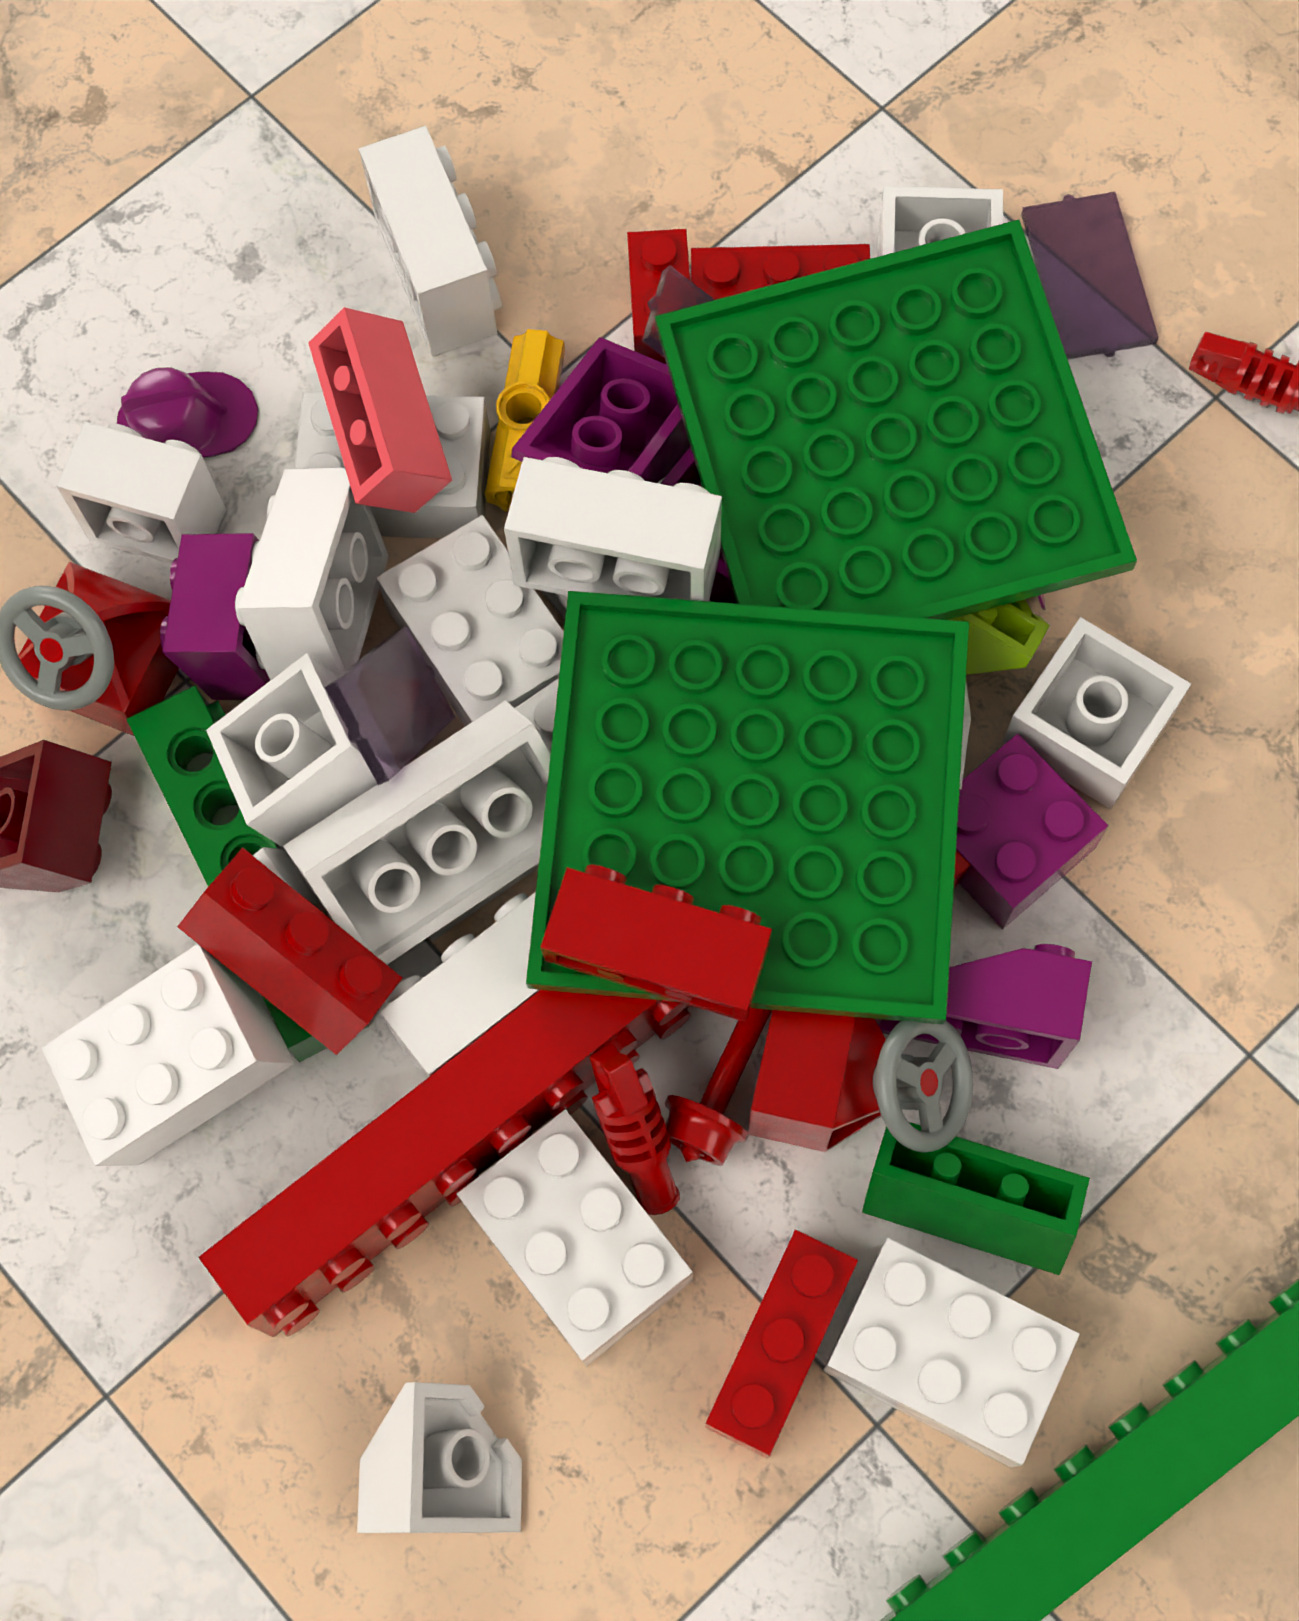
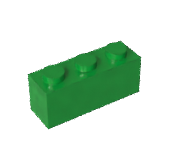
(980, 1199)

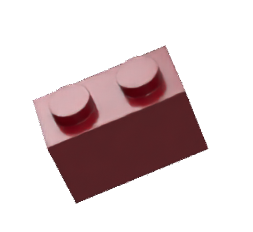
(51, 816)

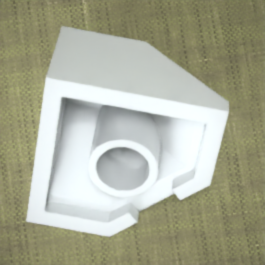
(438, 1467)

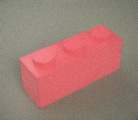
(379, 411)

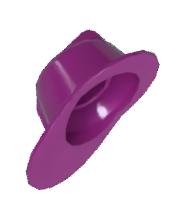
(197, 408)

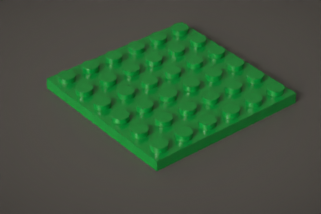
(897, 435)
(767, 772)

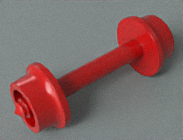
(701, 1127)

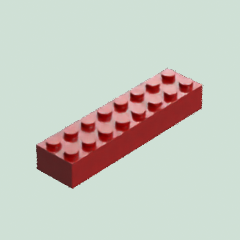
(424, 1153)

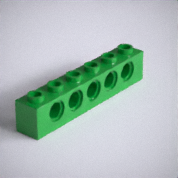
(169, 739)

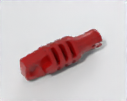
(1242, 368)
(634, 1128)

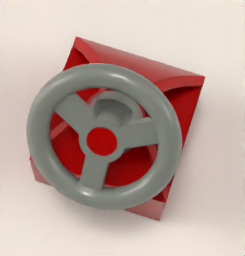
(89, 648)
(840, 1073)

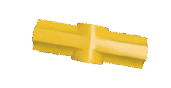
(529, 385)

